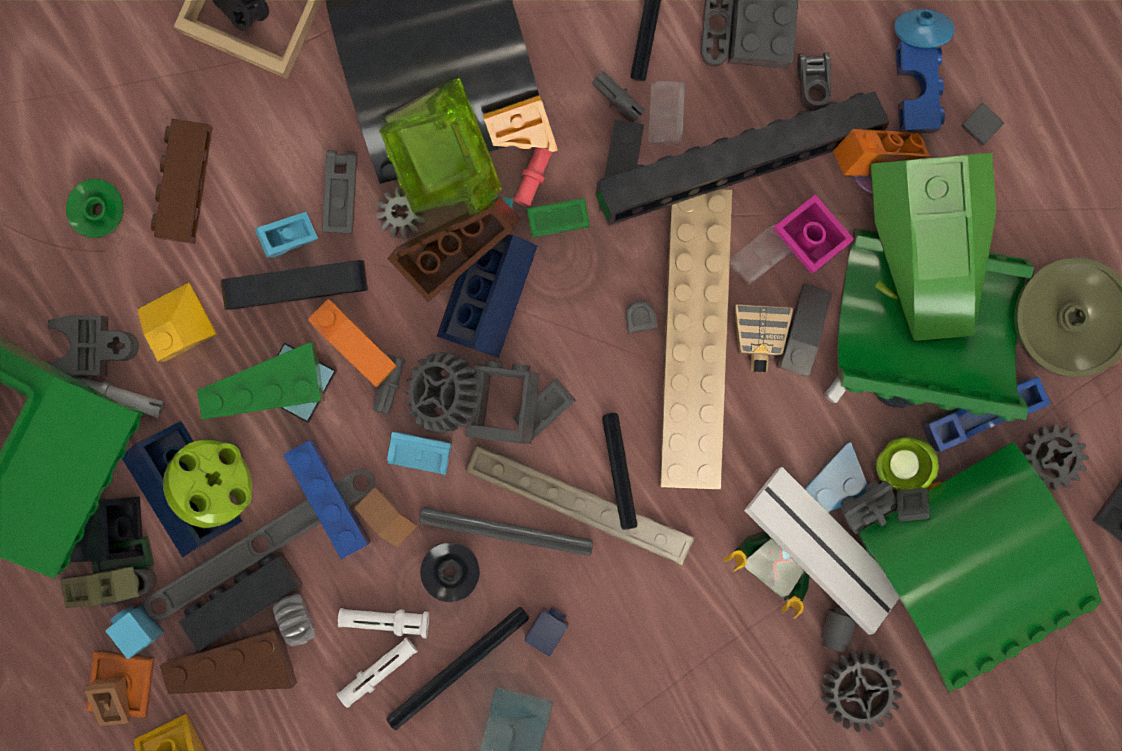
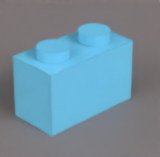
(133, 630)

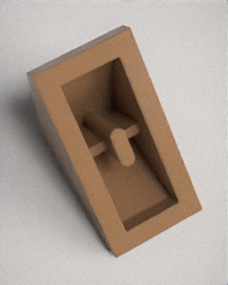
(385, 517)
(109, 700)

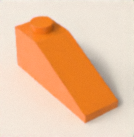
(352, 342)

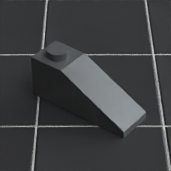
(805, 330)

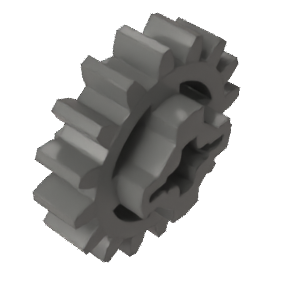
(1050, 445)

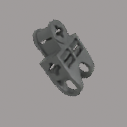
(91, 344)

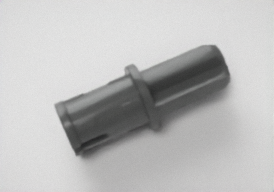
(617, 96)
(388, 387)

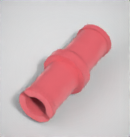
(532, 176)

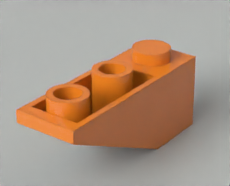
(874, 146)

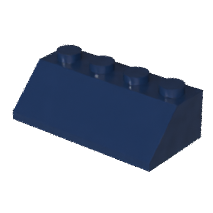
(488, 296)
(147, 465)

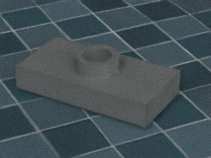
(549, 406)

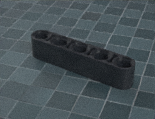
(294, 285)

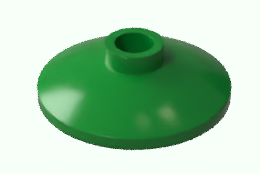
(82, 205)

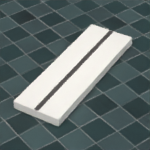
(823, 550)

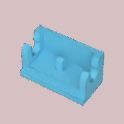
(419, 452)

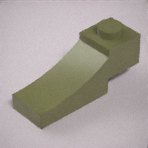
(100, 587)

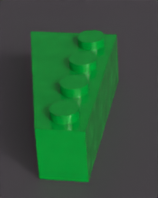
(273, 384)

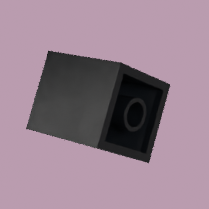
(111, 523)

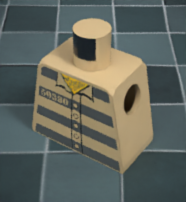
(761, 332)

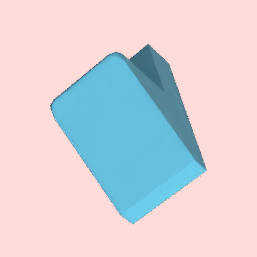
(286, 235)

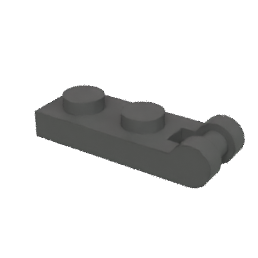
(339, 193)

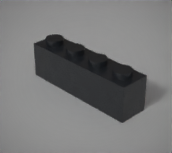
(240, 602)

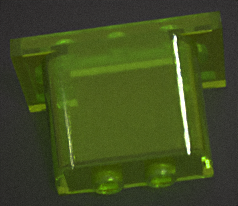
(442, 154)

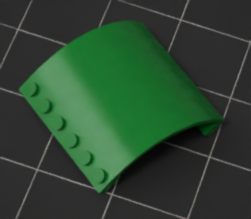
(952, 372)
(986, 567)

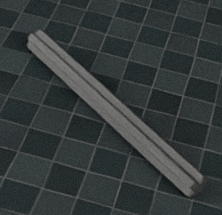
(505, 531)

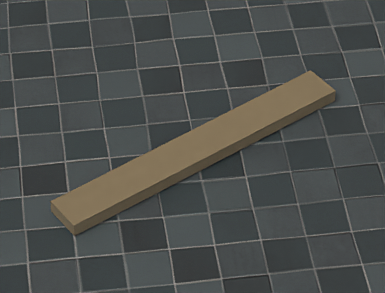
(577, 504)

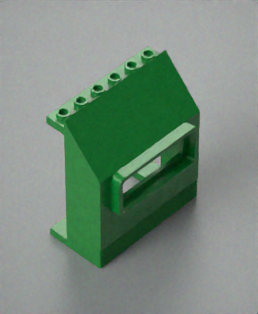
(55, 460)

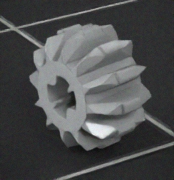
(398, 223)
(294, 620)

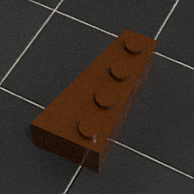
(237, 665)

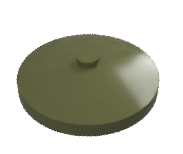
(1071, 317)

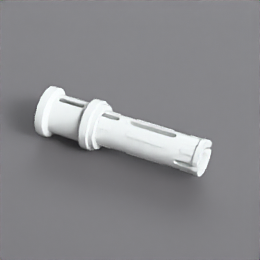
(398, 622)

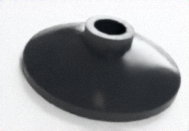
(439, 583)

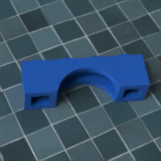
(961, 425)
(325, 498)

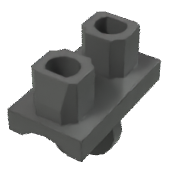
(869, 507)

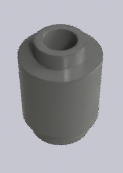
(838, 629)

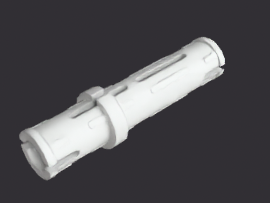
(350, 695)

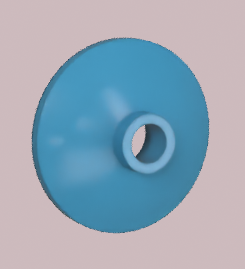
(924, 28)

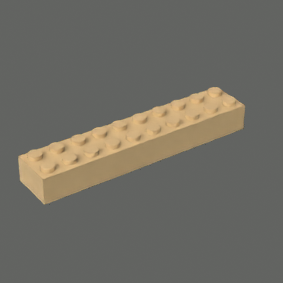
(695, 342)

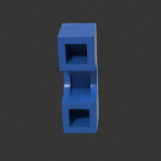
(924, 113)

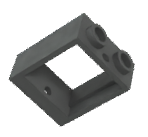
(476, 425)

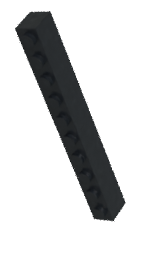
(736, 158)

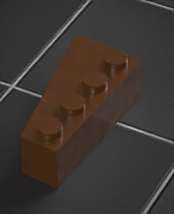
(449, 250)

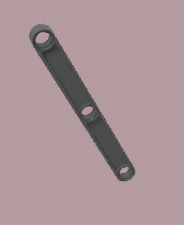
(243, 554)

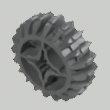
(451, 394)
(872, 687)

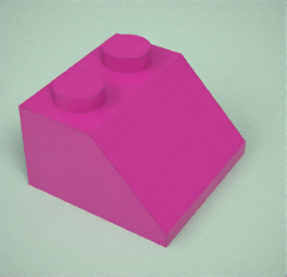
(813, 234)

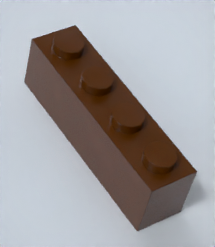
(182, 181)

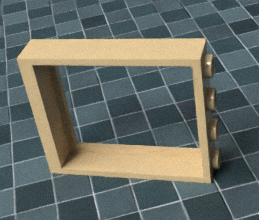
(188, 24)

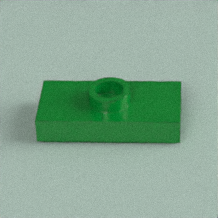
(558, 217)

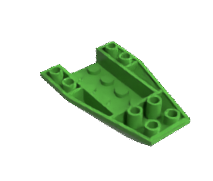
(936, 238)

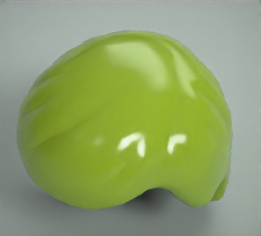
(907, 463)

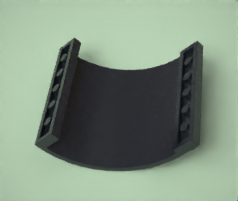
(412, 46)

